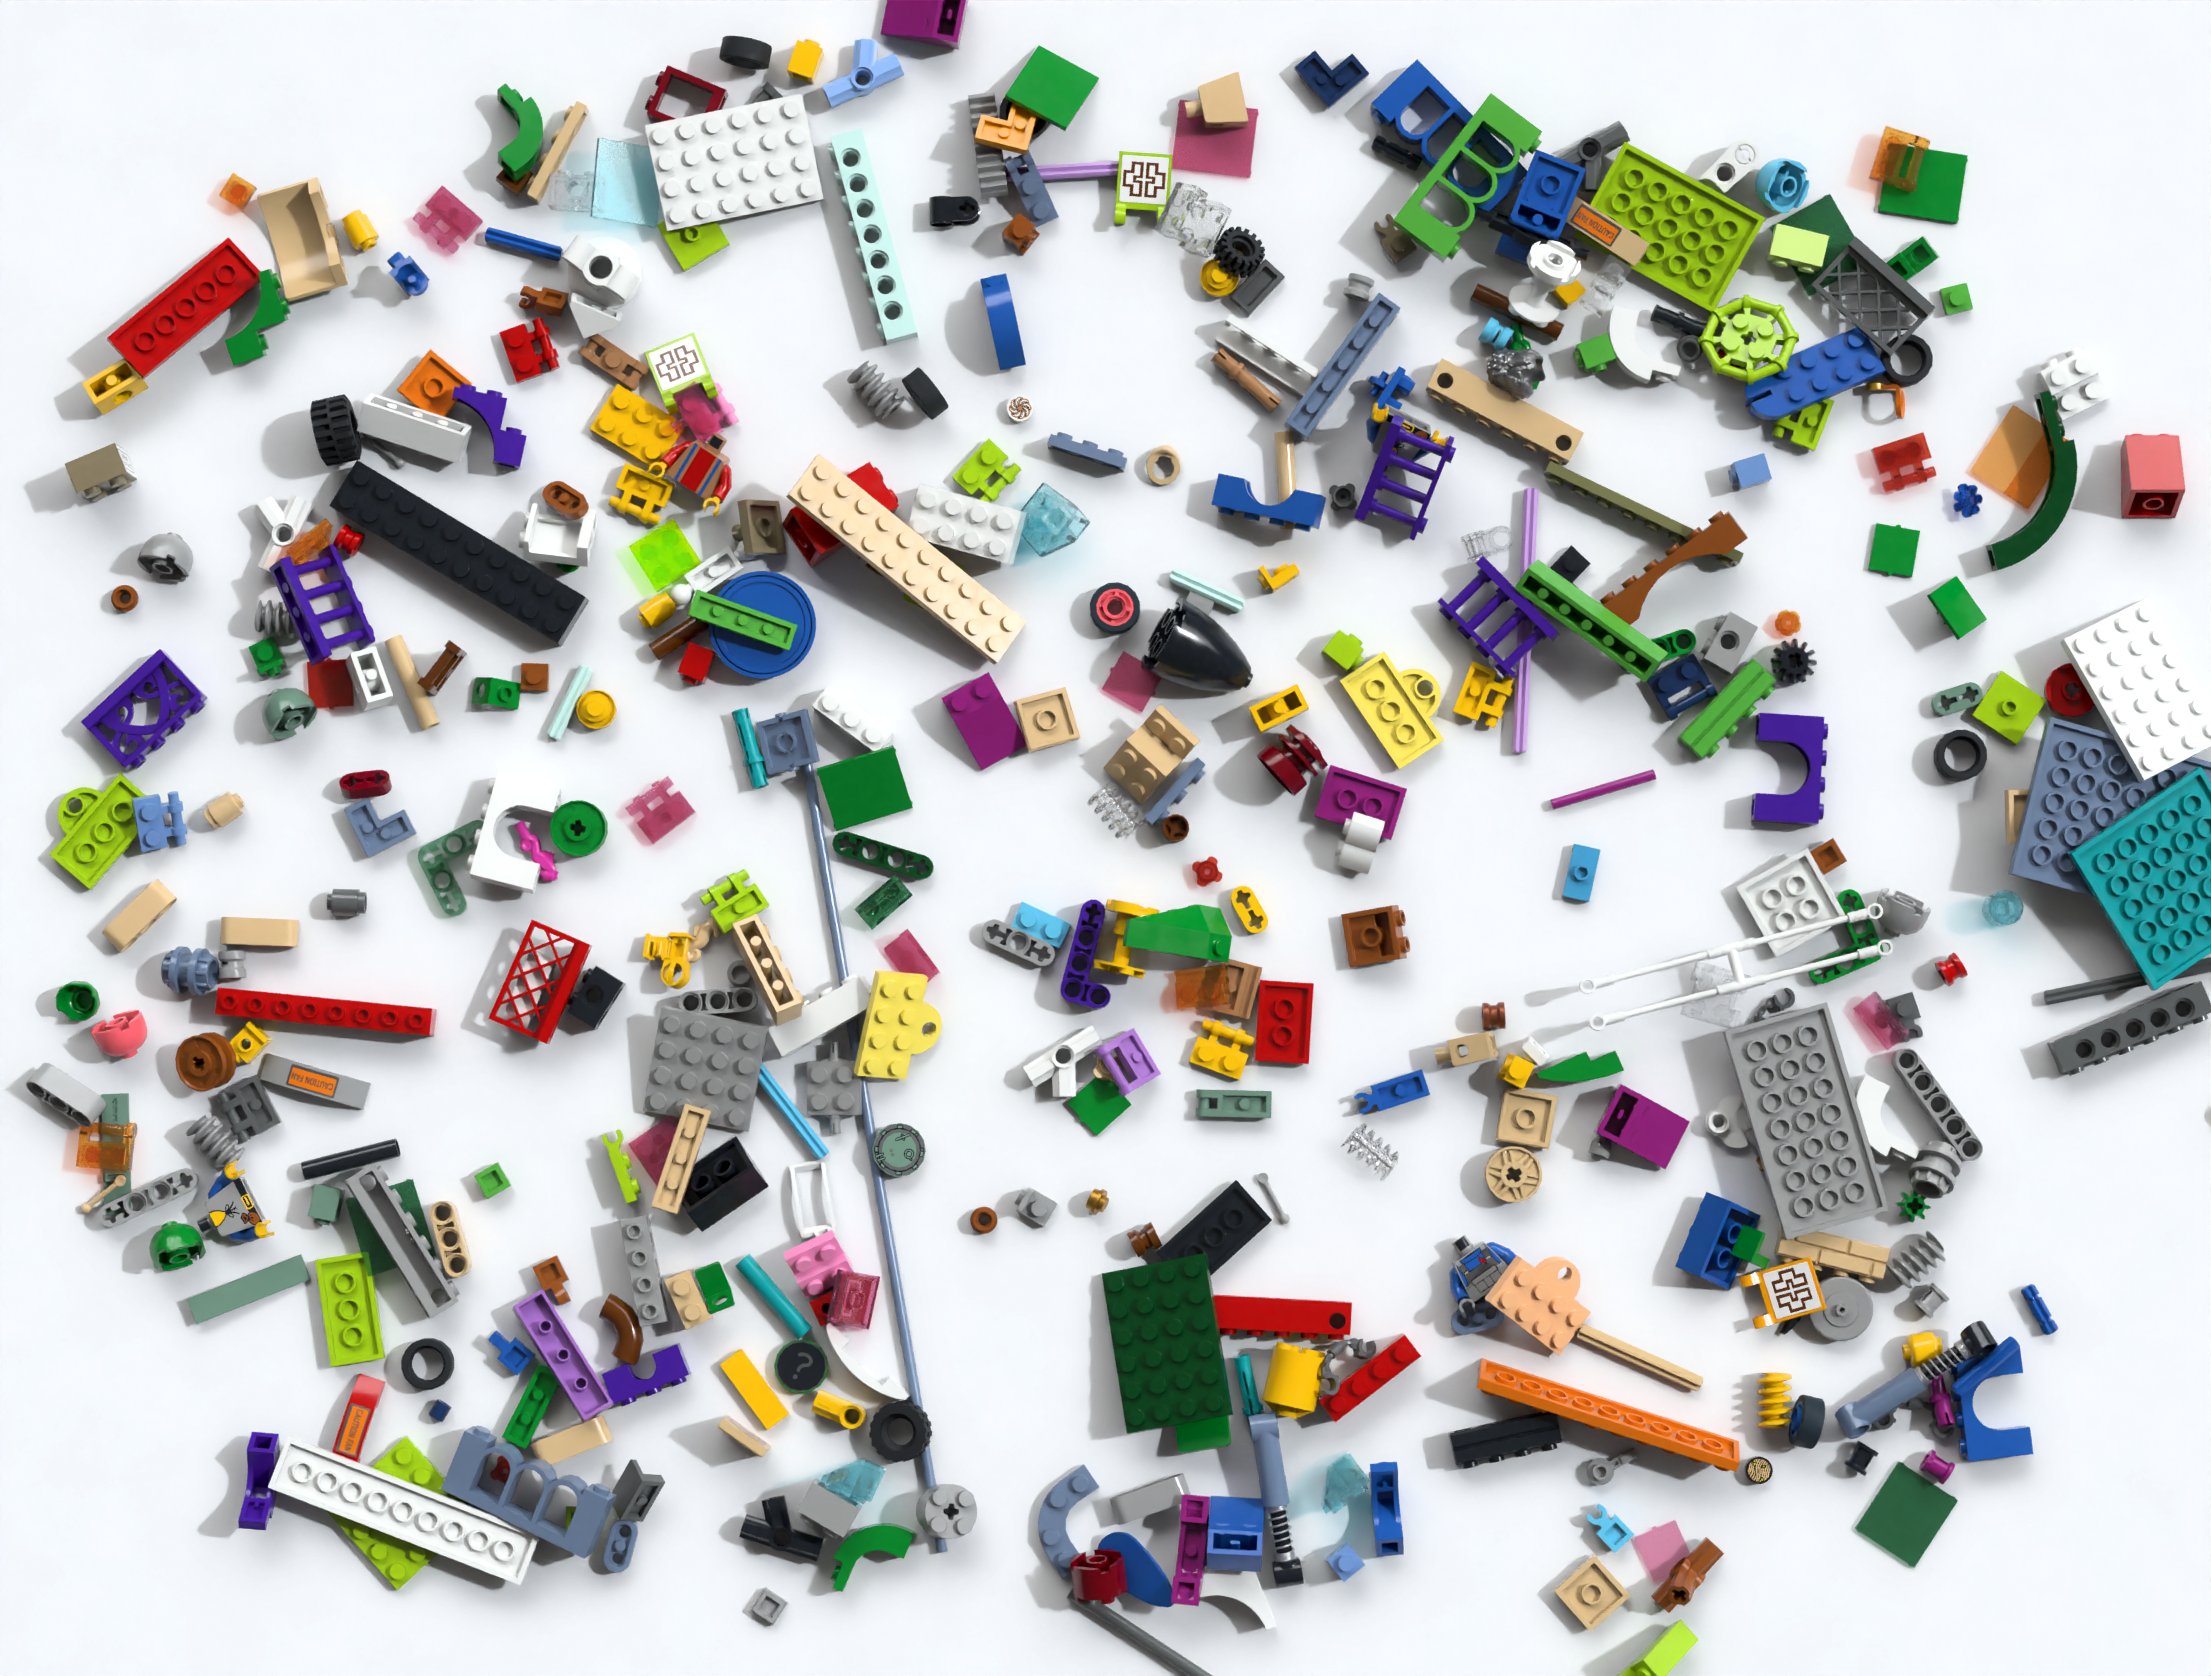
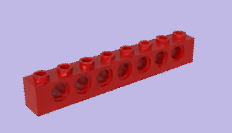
(325, 1011)

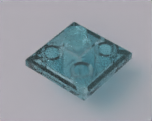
(1051, 521)
(856, 1477)
(1341, 1481)

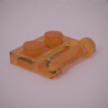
(1891, 156)
(106, 1154)

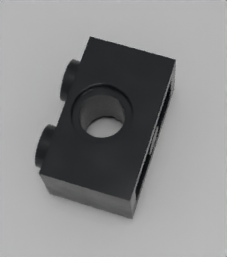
(595, 1013)

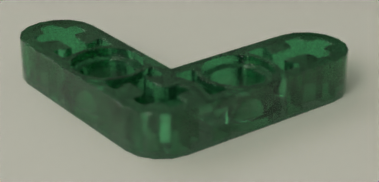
(441, 866)

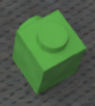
(1594, 354)

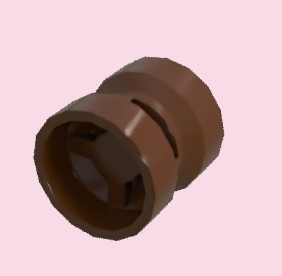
(1175, 824)
(1144, 1239)

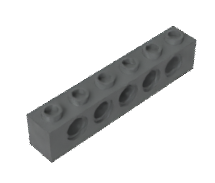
(2192, 996)

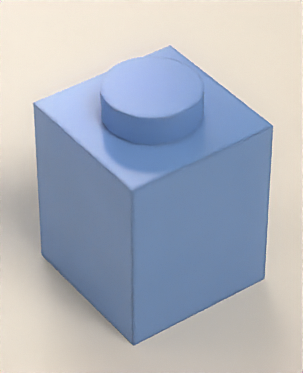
(1749, 472)
(1345, 1561)

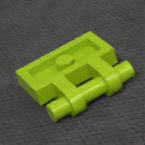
(1808, 427)
(981, 467)
(743, 905)

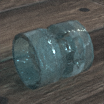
(2002, 908)

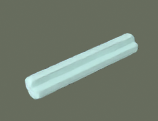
(1206, 590)
(569, 702)

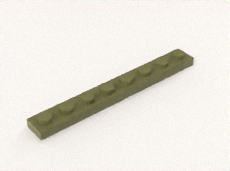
(1629, 509)

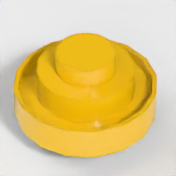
(1216, 281)
(596, 709)

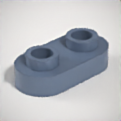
(1478, 1321)
(620, 1544)

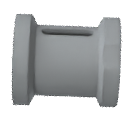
(1931, 1300)

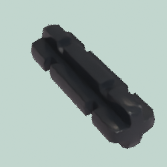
(1396, 153)

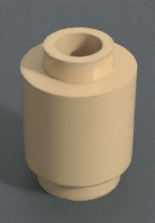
(224, 810)

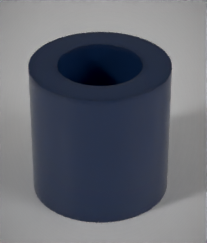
(440, 1410)

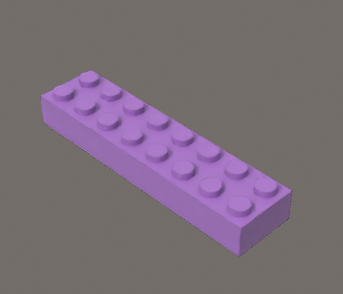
(562, 1356)

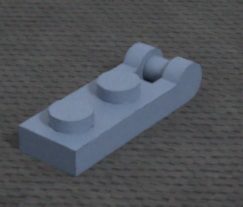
(1032, 189)

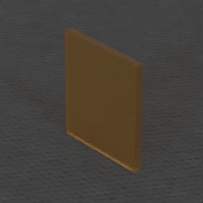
(2016, 458)

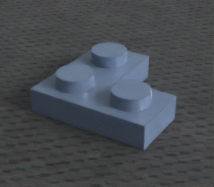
(377, 834)

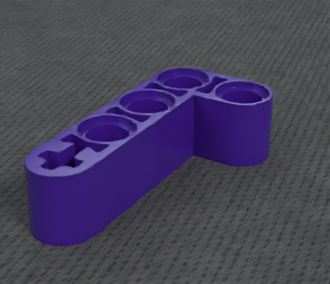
(1088, 953)

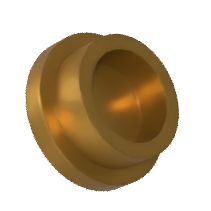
(1097, 1201)

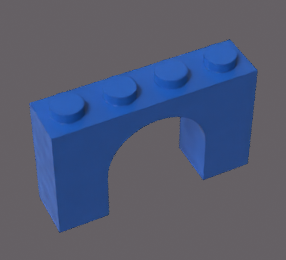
(1976, 1439)

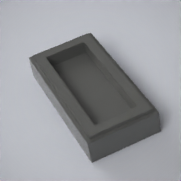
(1257, 287)

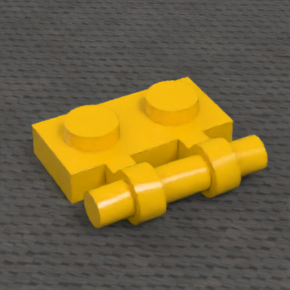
(644, 486)
(1475, 692)
(1217, 1056)

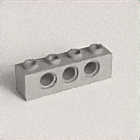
(644, 1270)

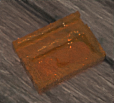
(313, 541)
(1202, 987)

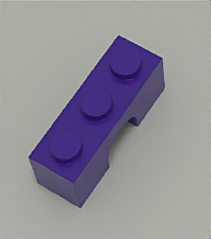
(625, 1385)

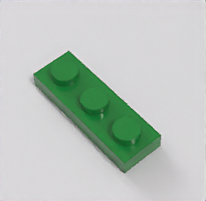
(531, 1407)

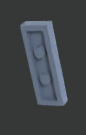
(1088, 451)
(1176, 792)

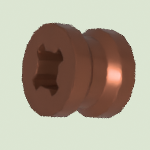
(1493, 1015)

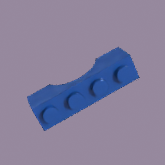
(1301, 508)

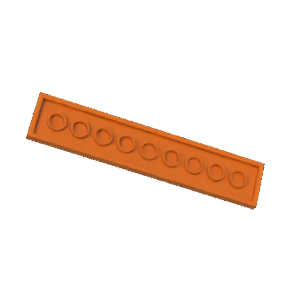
(1608, 1415)

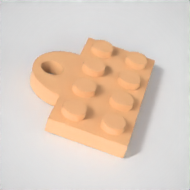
(1541, 1300)

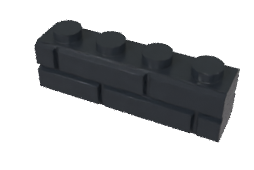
(1505, 1437)

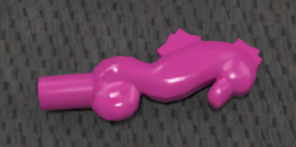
(532, 844)

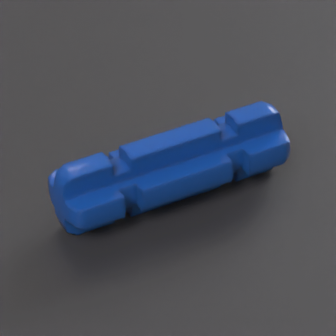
(2039, 1309)

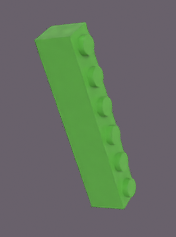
(1591, 620)

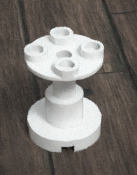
(1551, 267)

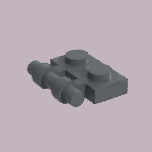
(256, 1105)

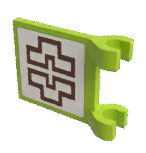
(1142, 183)
(677, 366)

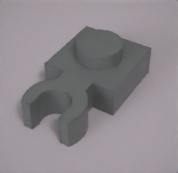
(1906, 1011)

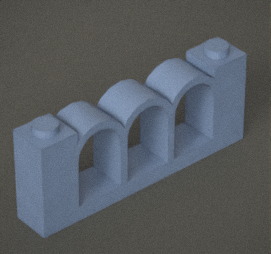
(592, 1501)

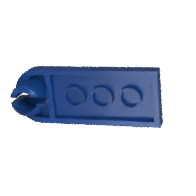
(1815, 376)

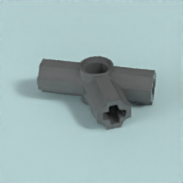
(1604, 142)

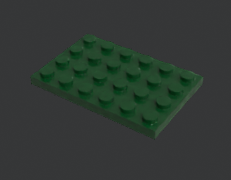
(1167, 1344)

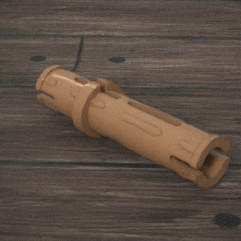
(1246, 380)

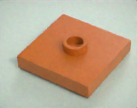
(432, 385)

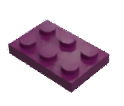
(1353, 792)

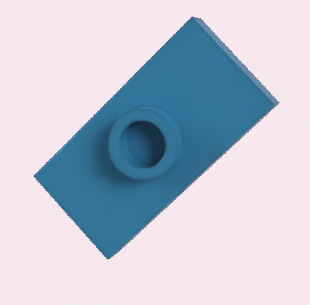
(1581, 872)

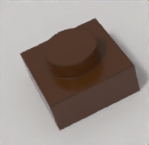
(514, 187)

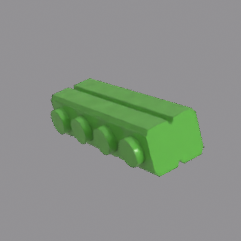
(1726, 709)

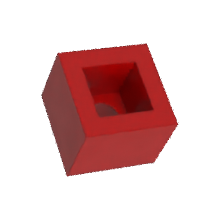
(817, 1304)

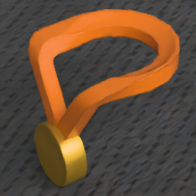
(1900, 398)

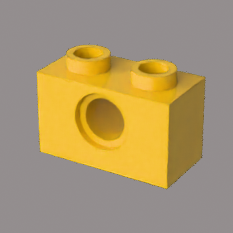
(114, 386)
(1278, 709)

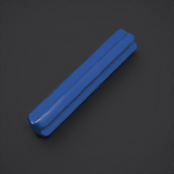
(523, 244)
(1985, 1366)

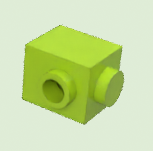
(1344, 651)

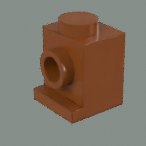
(1020, 233)

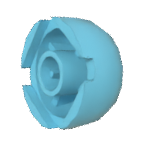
(1782, 184)

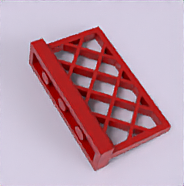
(561, 992)

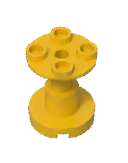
(1122, 953)

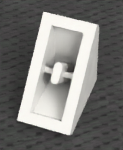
(593, 316)

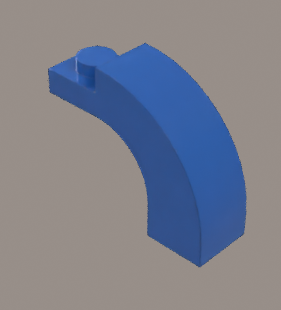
(1003, 321)
(1386, 1509)

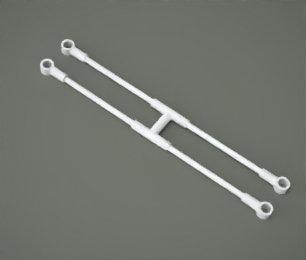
(1740, 982)

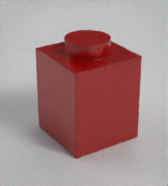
(696, 664)

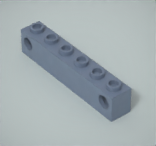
(1342, 367)

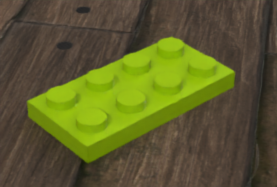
(349, 1310)

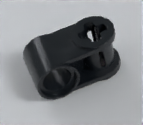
(950, 211)

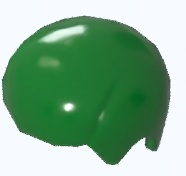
(78, 1000)

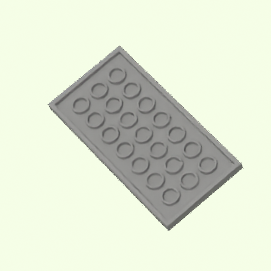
(1805, 1121)

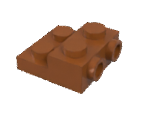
(1375, 935)

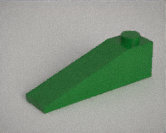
(1185, 932)

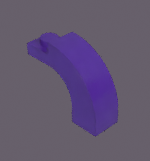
(259, 1500)

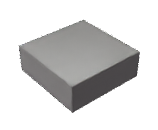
(769, 1606)

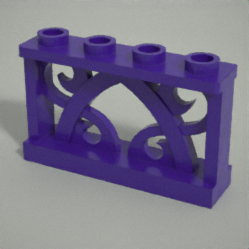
(151, 673)

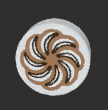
(1020, 408)

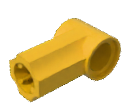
(837, 1408)

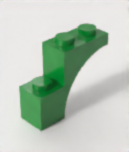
(271, 310)

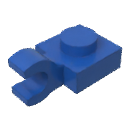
(514, 1354)

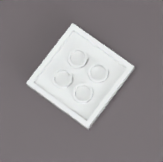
(1790, 898)

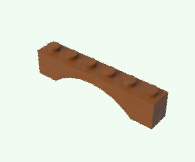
(1717, 538)

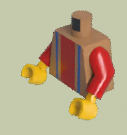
(700, 469)

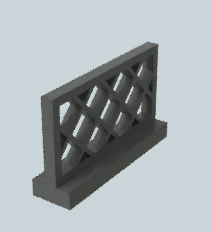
(1884, 276)

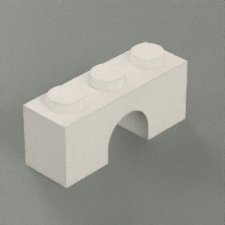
(852, 719)

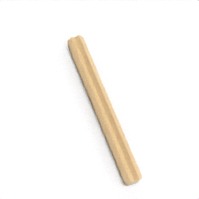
(1639, 1357)

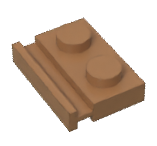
(1243, 987)

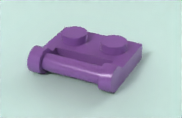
(1134, 1059)

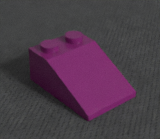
(984, 721)

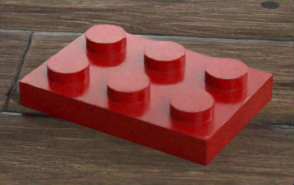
(1284, 1022)

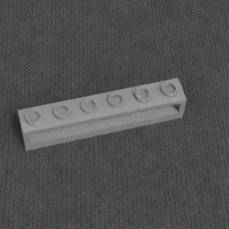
(401, 1240)

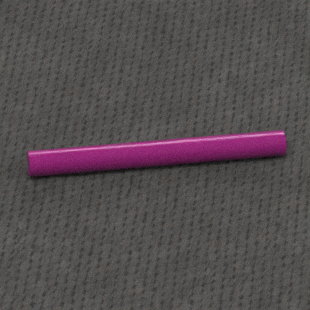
(1603, 789)

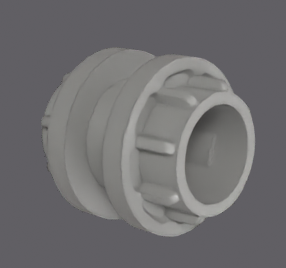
(1935, 1169)

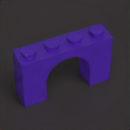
(1807, 736)

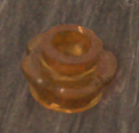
(1780, 622)

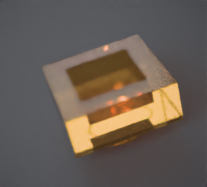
(238, 191)

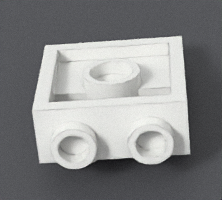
(2073, 383)

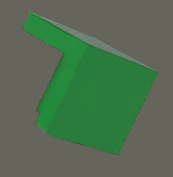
(1748, 1246)

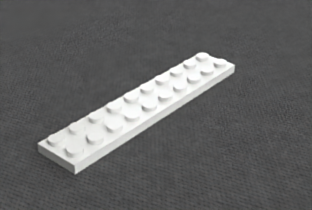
(403, 1510)

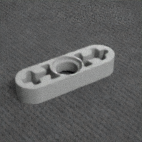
(1003, 928)

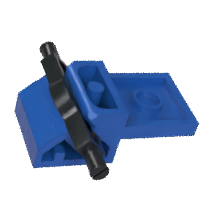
(1539, 209)

